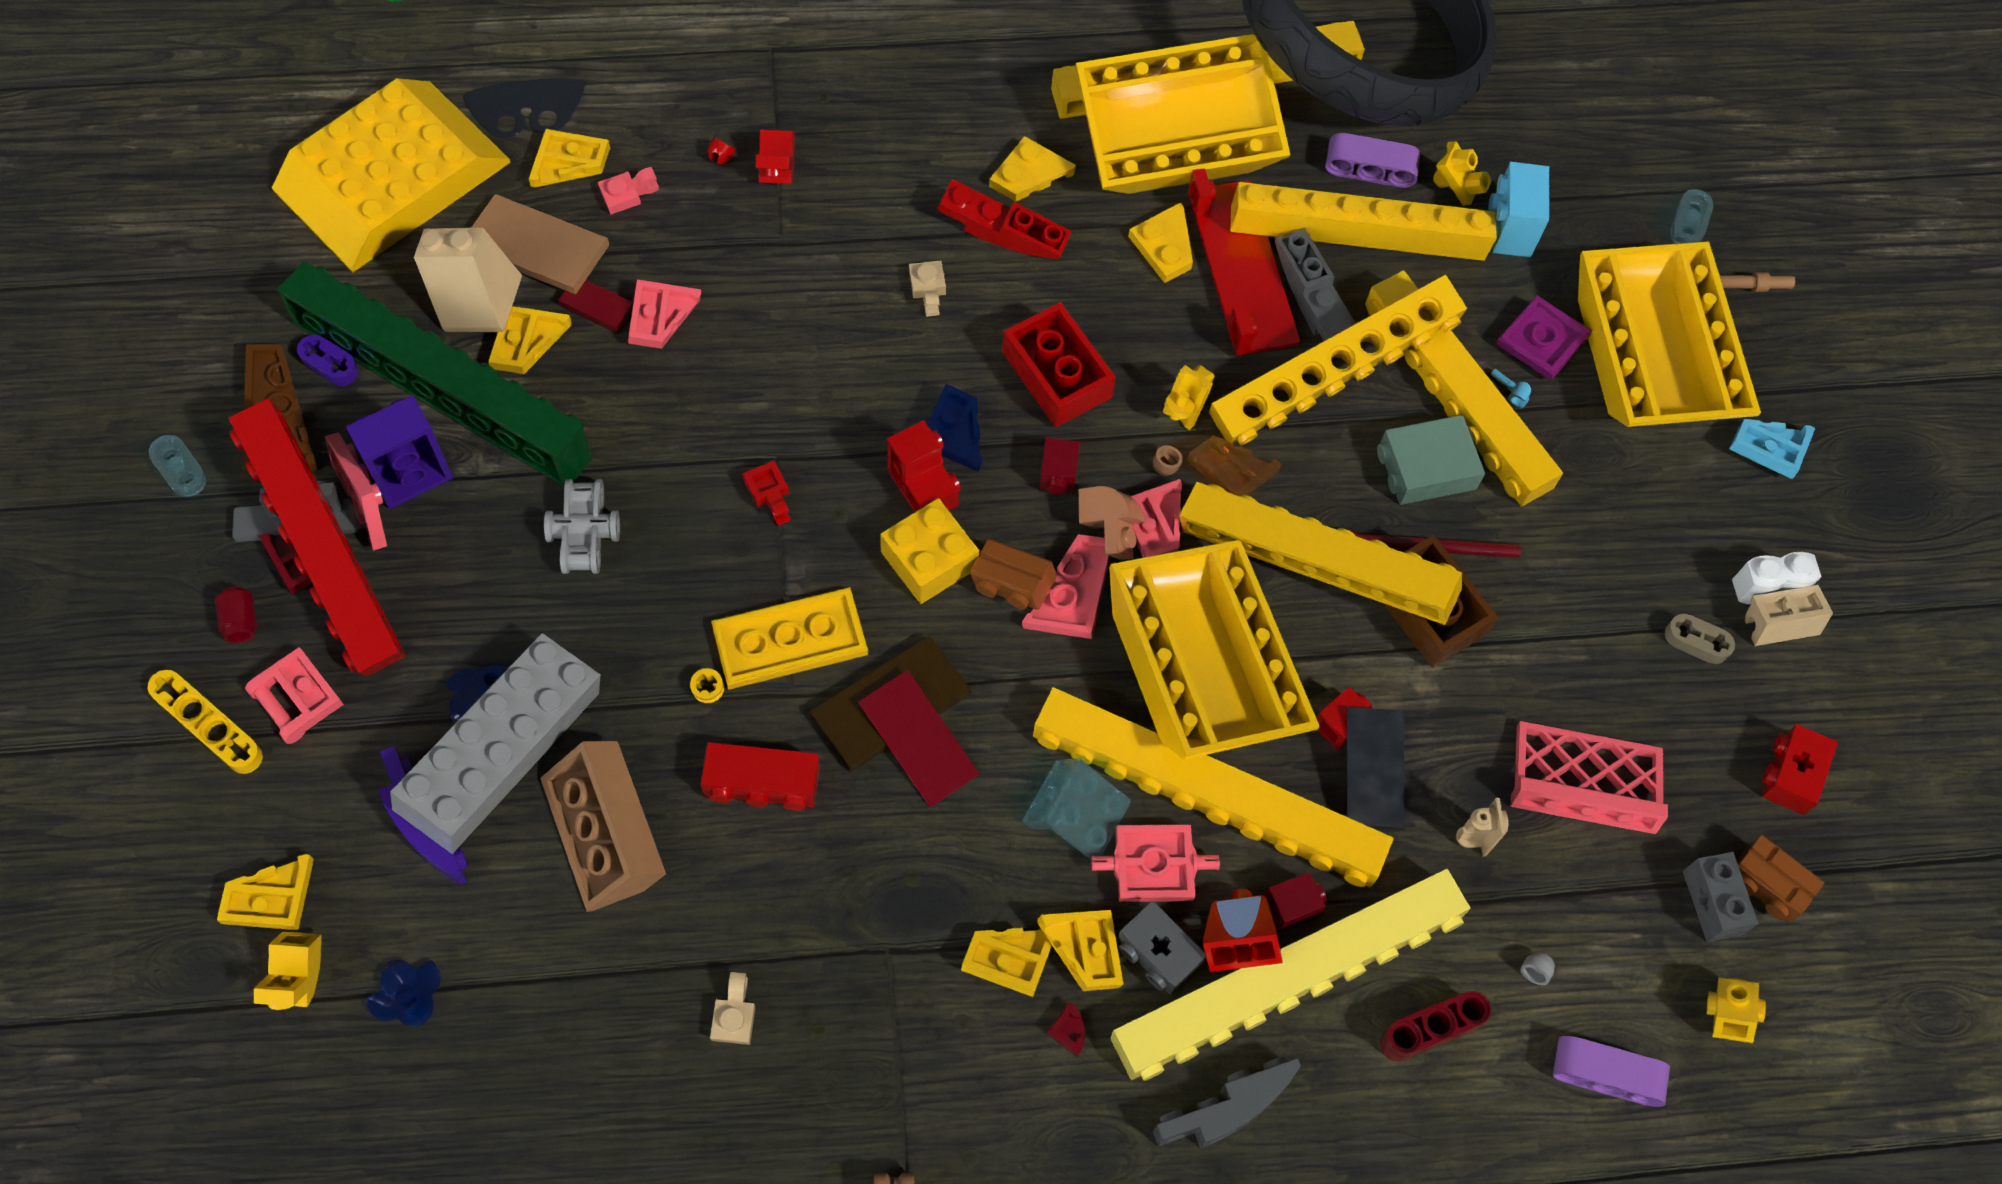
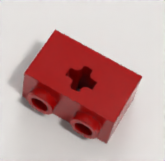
(1798, 769)

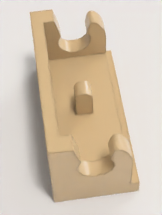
(1788, 615)

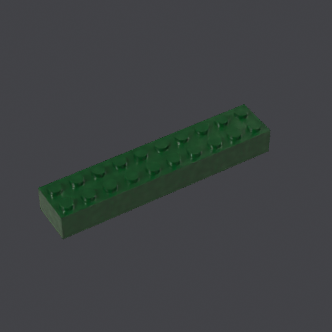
(437, 373)

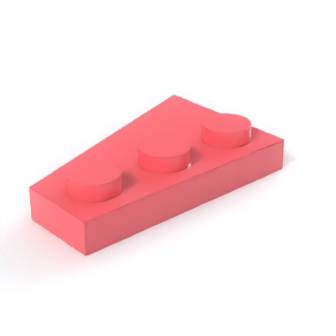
(357, 485)
(1076, 593)

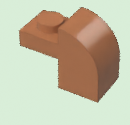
(1115, 513)

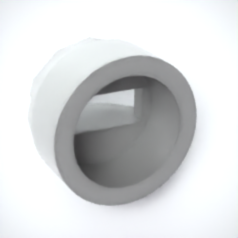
(1538, 968)

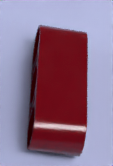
(1450, 1016)

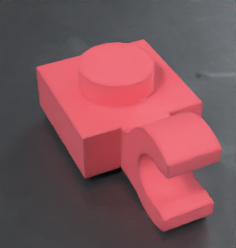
(623, 192)

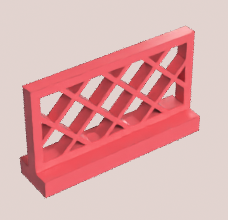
(1588, 800)

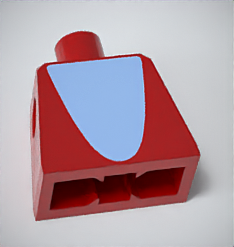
(1241, 933)

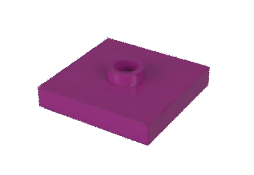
(1544, 337)

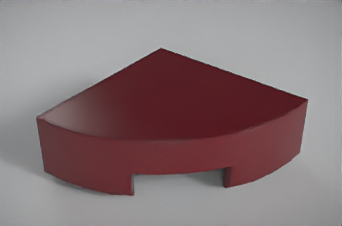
(1069, 1029)

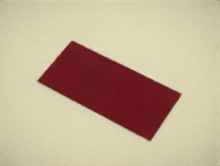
(918, 738)

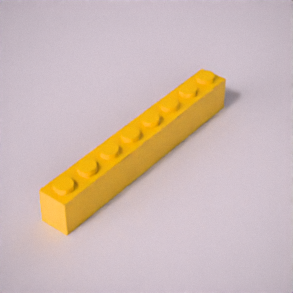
(1364, 221)
(1467, 391)
(1323, 552)

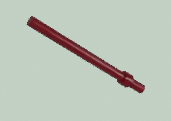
(1450, 546)

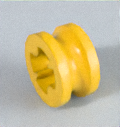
(710, 675)

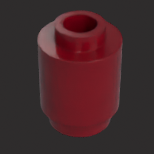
(236, 615)

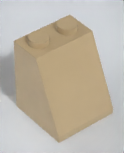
(467, 279)

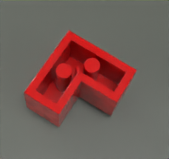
(918, 467)

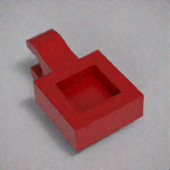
(769, 487)

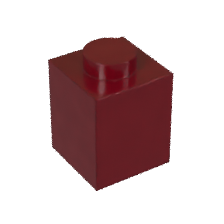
(1059, 466)
(1295, 901)

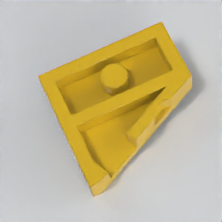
(567, 157)
(1029, 170)
(1165, 242)
(269, 897)
(1086, 947)
(1008, 958)

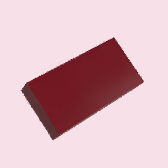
(598, 306)

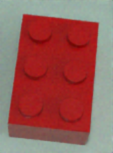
(1058, 364)

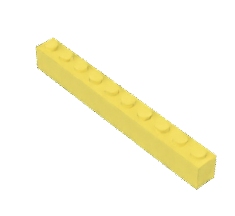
(1306, 968)

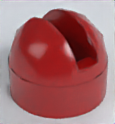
(720, 148)

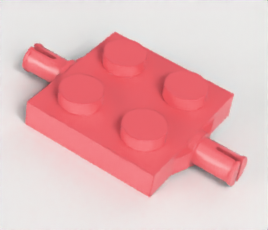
(1155, 863)

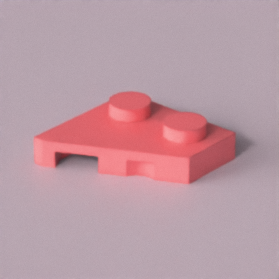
(659, 312)
(1162, 521)

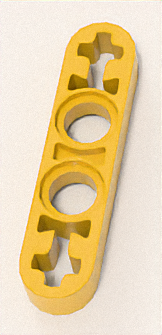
(205, 721)

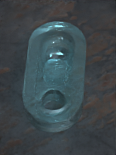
(1689, 224)
(178, 468)

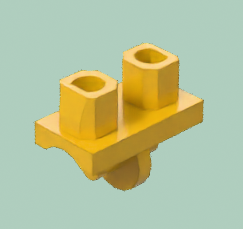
(1459, 173)
(1188, 395)

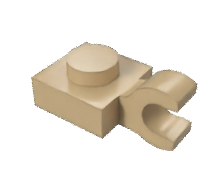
(928, 282)
(734, 1016)

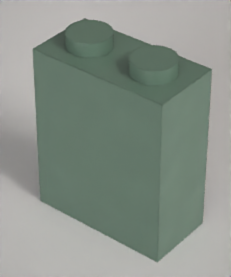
(1430, 460)

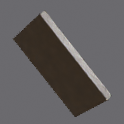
(848, 725)

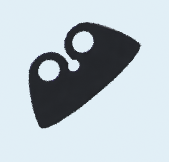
(540, 95)

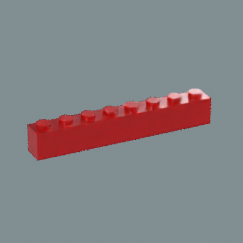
(316, 538)

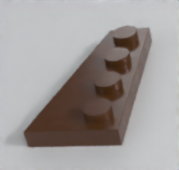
(269, 377)

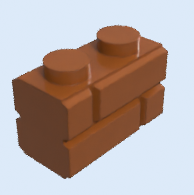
(1013, 575)
(1777, 879)

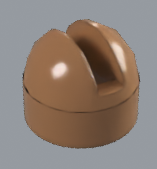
(1167, 460)

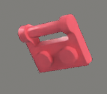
(304, 687)

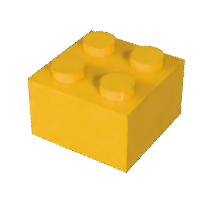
(929, 551)

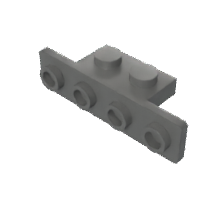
(254, 521)

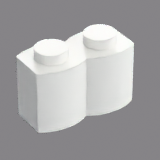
(1775, 574)

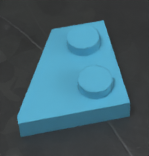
(1773, 445)

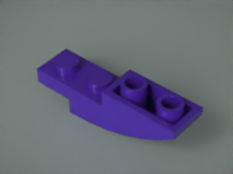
(439, 858)

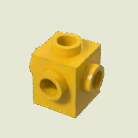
(1736, 1009)

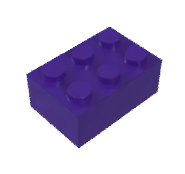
(400, 451)

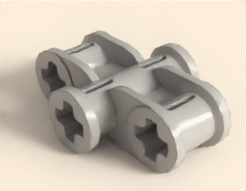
(582, 526)

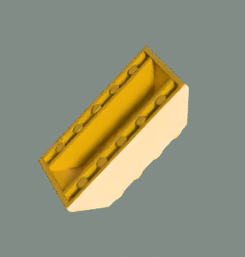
(1182, 112)
(385, 169)
(1663, 335)
(1207, 650)

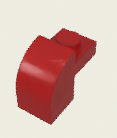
(776, 156)

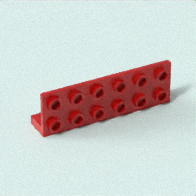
(1242, 272)

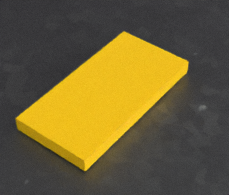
(789, 638)

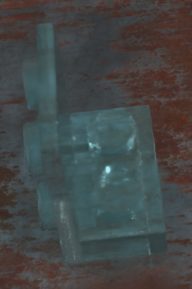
(1078, 806)

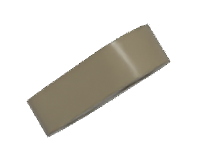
(1699, 638)

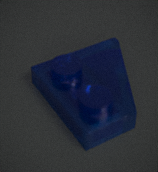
(958, 426)

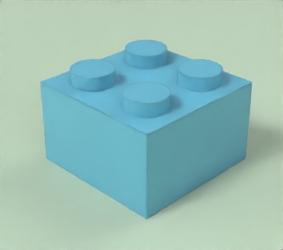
(1520, 208)

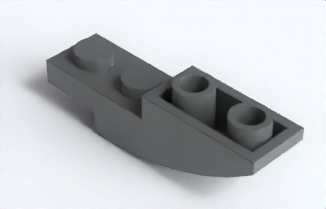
(1312, 284)
(1243, 1101)

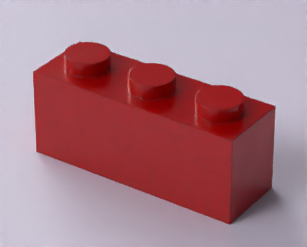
(760, 776)

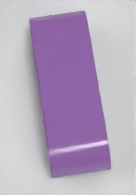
(1372, 160)
(1611, 1071)

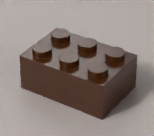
(1467, 623)

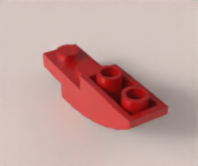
(1007, 227)

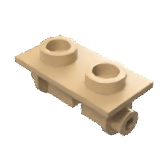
(1484, 828)

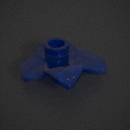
(469, 687)
(403, 987)

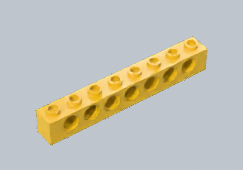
(1436, 298)

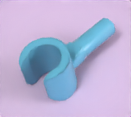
(1519, 391)

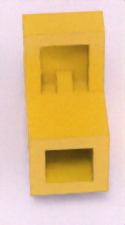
(291, 971)

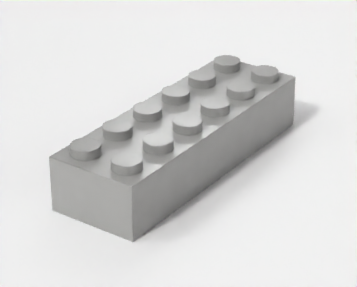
(495, 743)

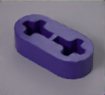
(323, 365)

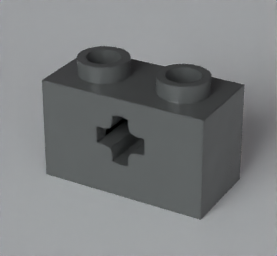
(1720, 897)
(1155, 928)

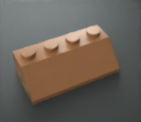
(602, 824)

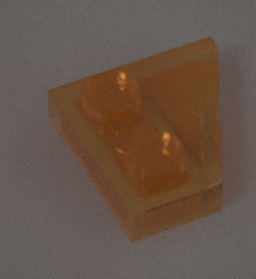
(1231, 466)

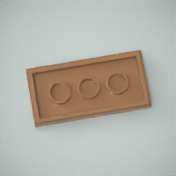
(542, 244)

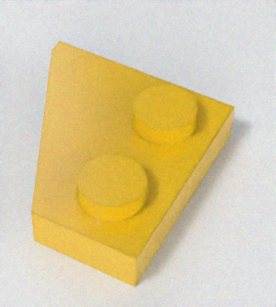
(526, 338)

